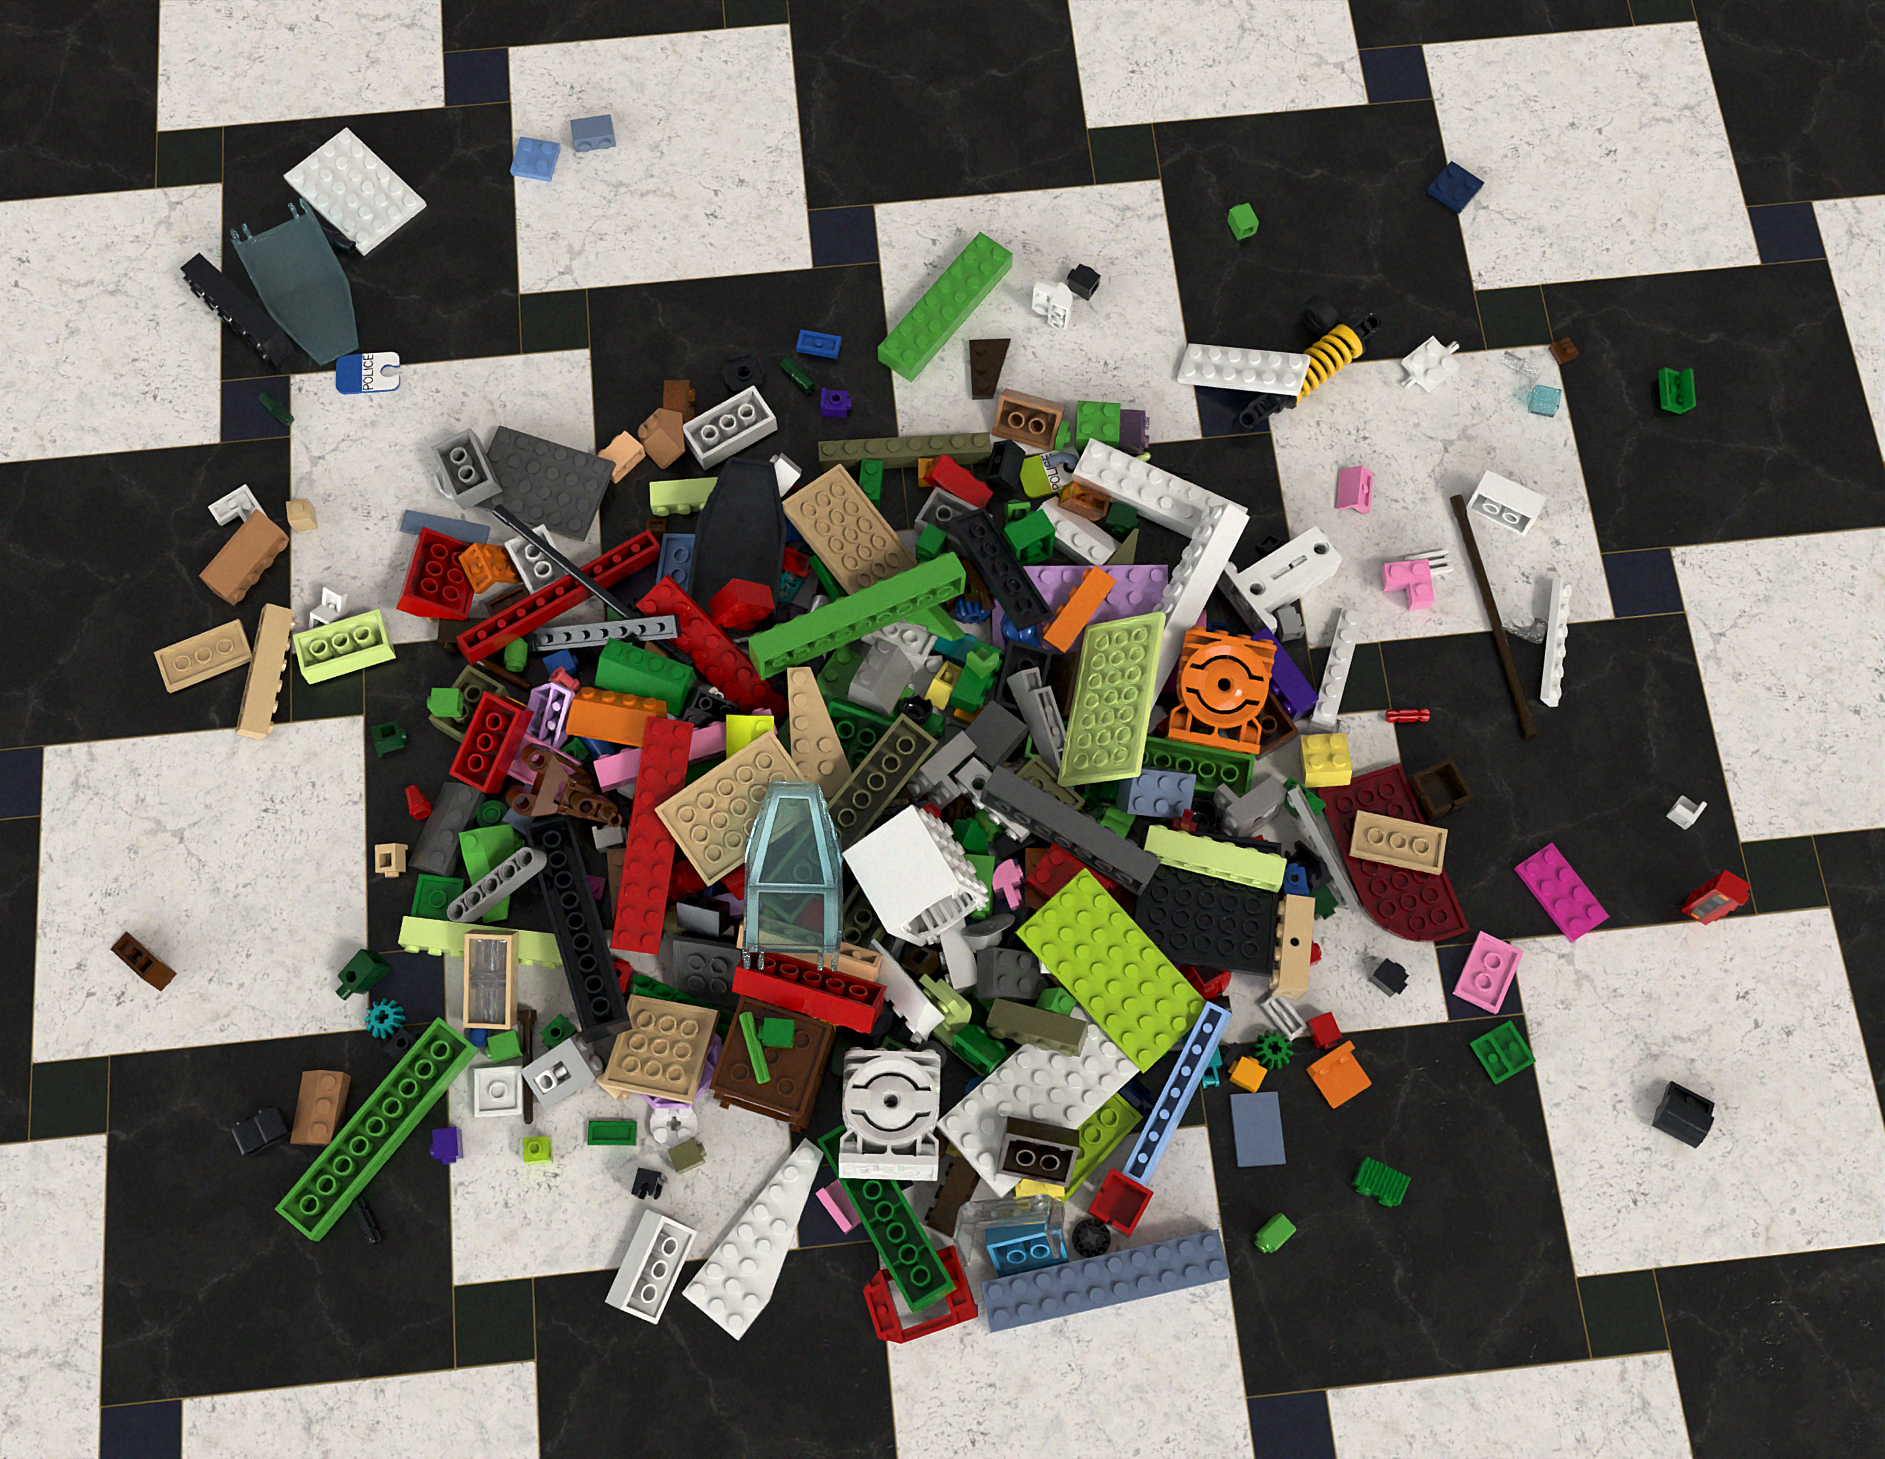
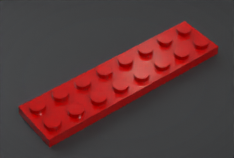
(713, 650)

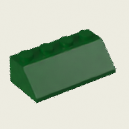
(644, 674)

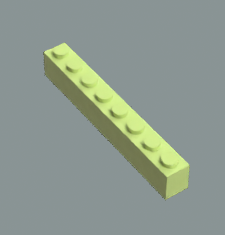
(449, 937)

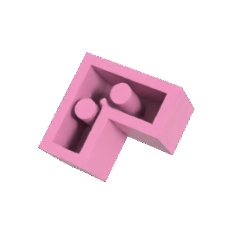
(1414, 578)

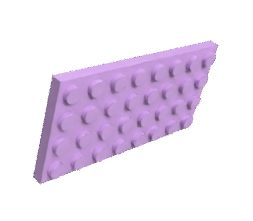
(1133, 594)

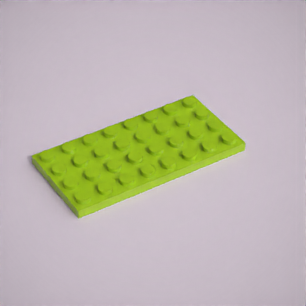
(1112, 969)

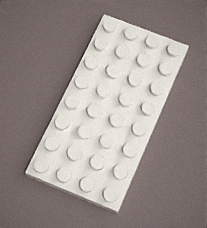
(1038, 1089)

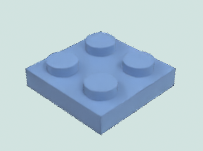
(535, 159)

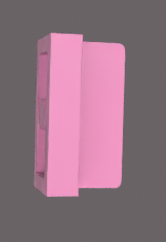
(1355, 489)
(839, 1206)

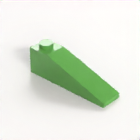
(483, 852)

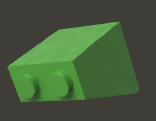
(985, 869)

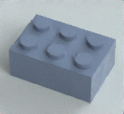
(1157, 792)

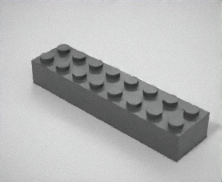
(1069, 829)

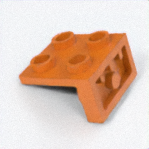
(488, 564)
(1339, 1075)

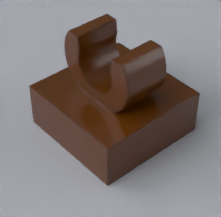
(1563, 351)

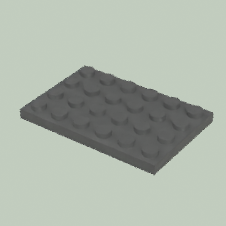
(547, 482)

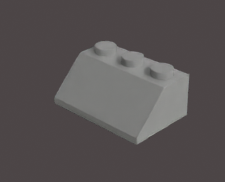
(881, 678)

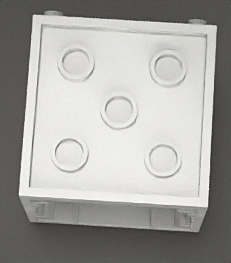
(916, 876)

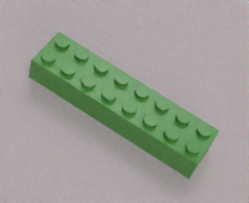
(945, 307)

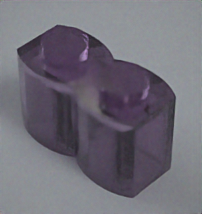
(1132, 431)

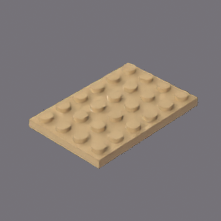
(847, 531)
(720, 807)

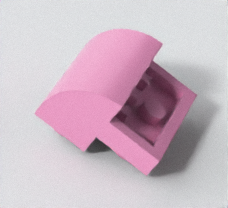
(1008, 883)

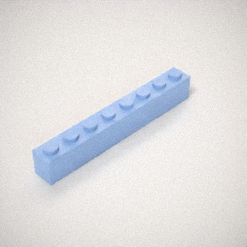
(1177, 1094)

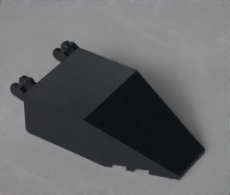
(740, 534)

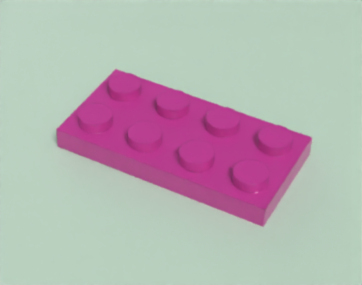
(1561, 892)

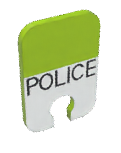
(1042, 480)

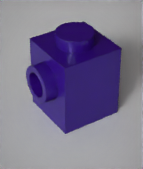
(447, 1145)

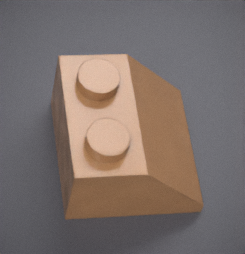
(663, 436)

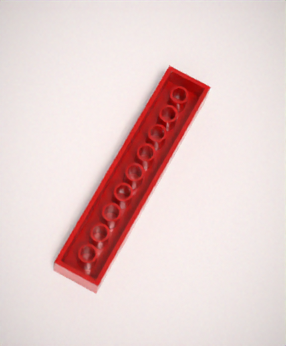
(648, 841)

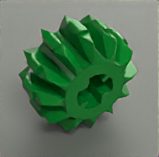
(1266, 1054)

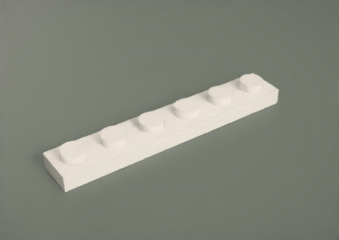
(1555, 641)
(1337, 667)

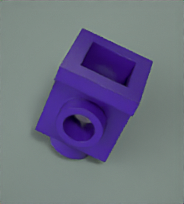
(835, 403)

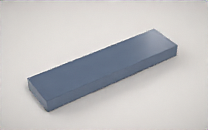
(458, 529)

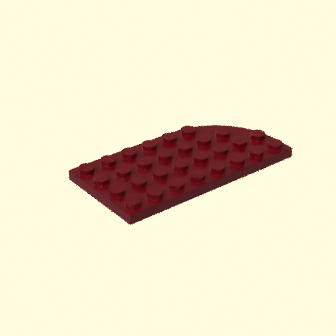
(1396, 898)

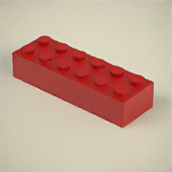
(803, 989)

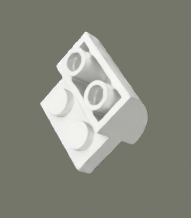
(1054, 303)

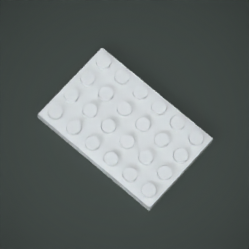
(355, 191)

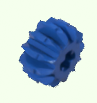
(970, 612)

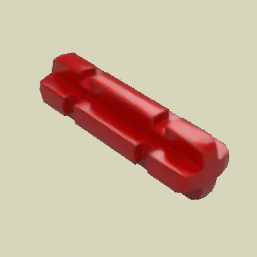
(1407, 715)

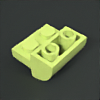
(948, 1002)

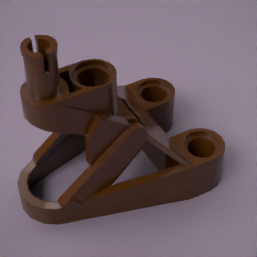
(540, 799)

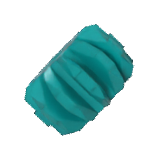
(380, 1012)

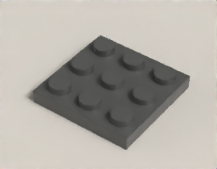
(706, 970)

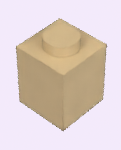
(301, 515)

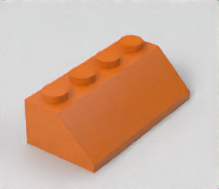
(612, 715)

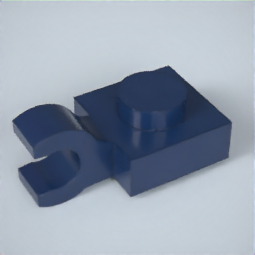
(1138, 1096)

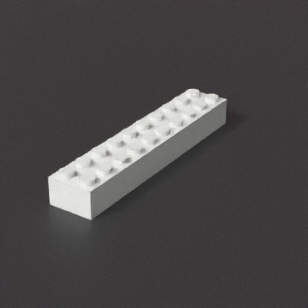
(1195, 580)

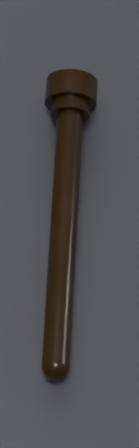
(527, 1019)

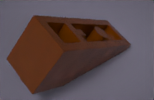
(143, 961)

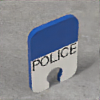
(363, 373)

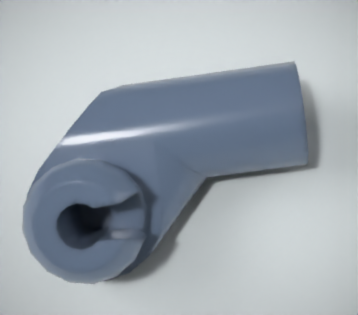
(1063, 457)

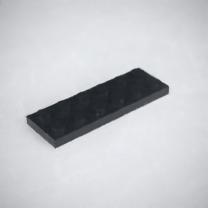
(1000, 569)

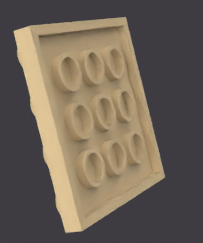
(663, 1050)

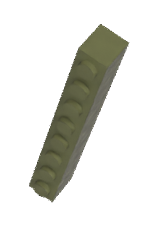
(905, 451)

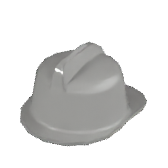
(987, 932)

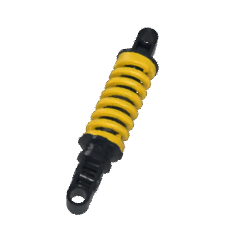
(1342, 345)

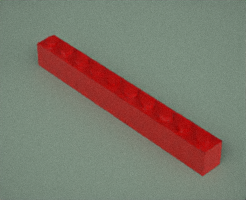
(557, 598)

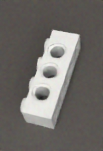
(973, 773)

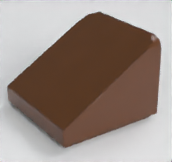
(657, 528)

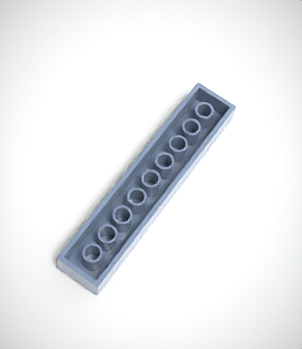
(1104, 1280)

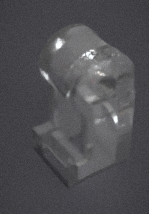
(1525, 625)
(1316, 728)

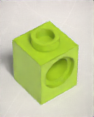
(537, 1150)

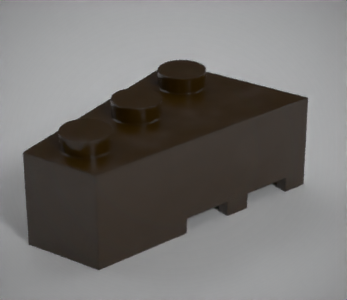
(956, 1191)

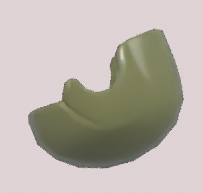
(670, 922)

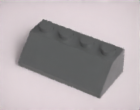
(439, 842)

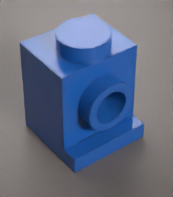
(1294, 888)

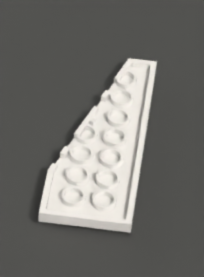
(746, 1265)

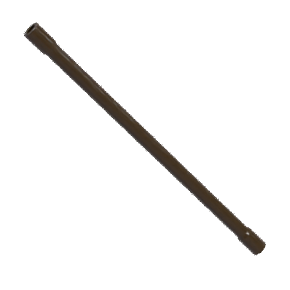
(1526, 719)

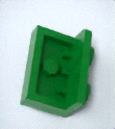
(1677, 390)

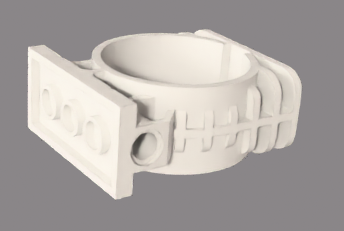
(890, 1153)

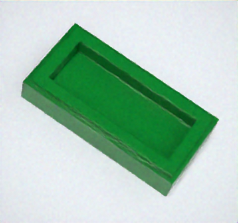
(612, 1133)

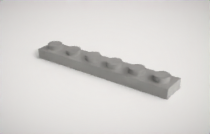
(1319, 840)

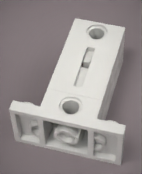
(1279, 578)

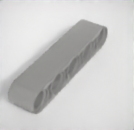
(485, 895)

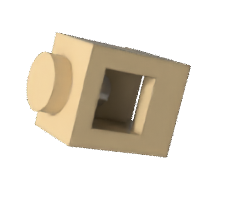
(390, 859)

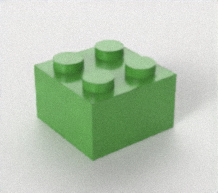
(1097, 422)

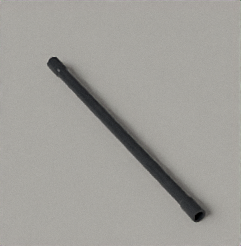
(510, 519)

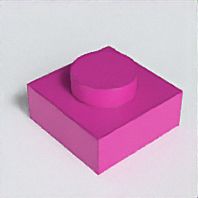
(598, 887)

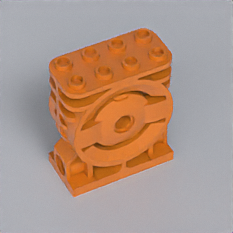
(1197, 649)

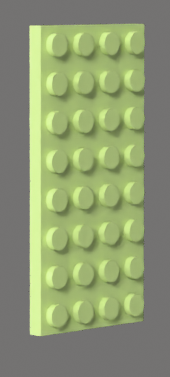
(1112, 700)

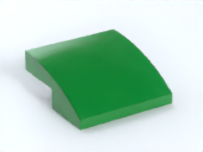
(1502, 1052)

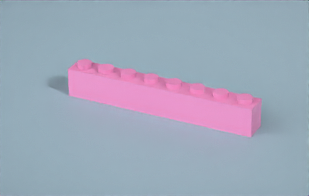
(705, 745)

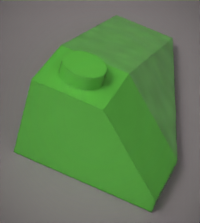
(938, 623)

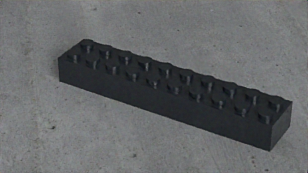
(578, 930)

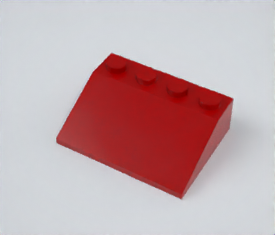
(436, 579)

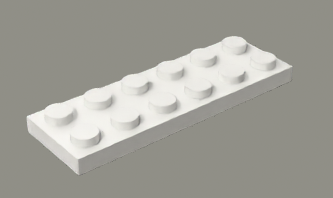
(1244, 369)

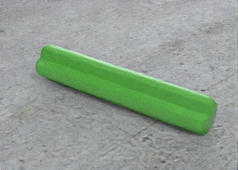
(754, 1047)

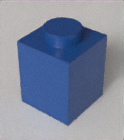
(562, 659)

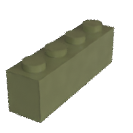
(1037, 1027)

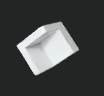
(1685, 812)

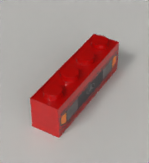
(1716, 897)

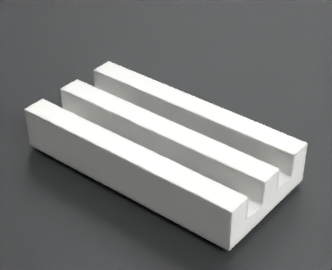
(1432, 555)
(1276, 1020)

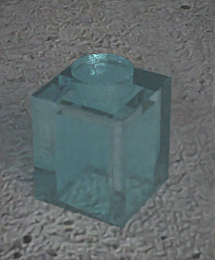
(1544, 400)

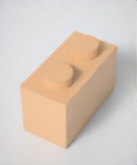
(625, 453)

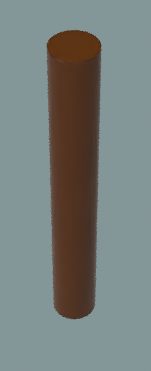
(505, 674)

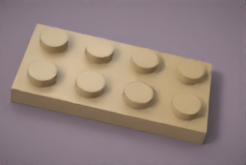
(204, 656)
(1398, 842)

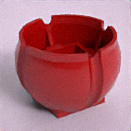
(1211, 988)

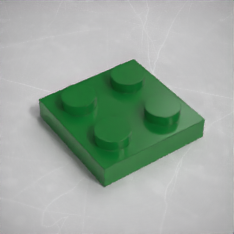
(435, 895)

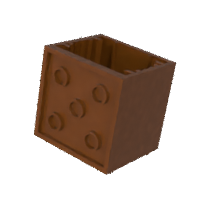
(793, 1073)

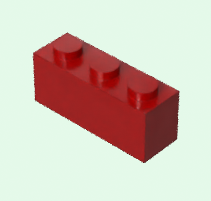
(957, 481)

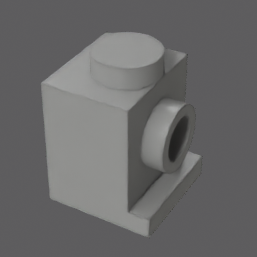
(1289, 623)

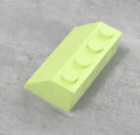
(343, 646)

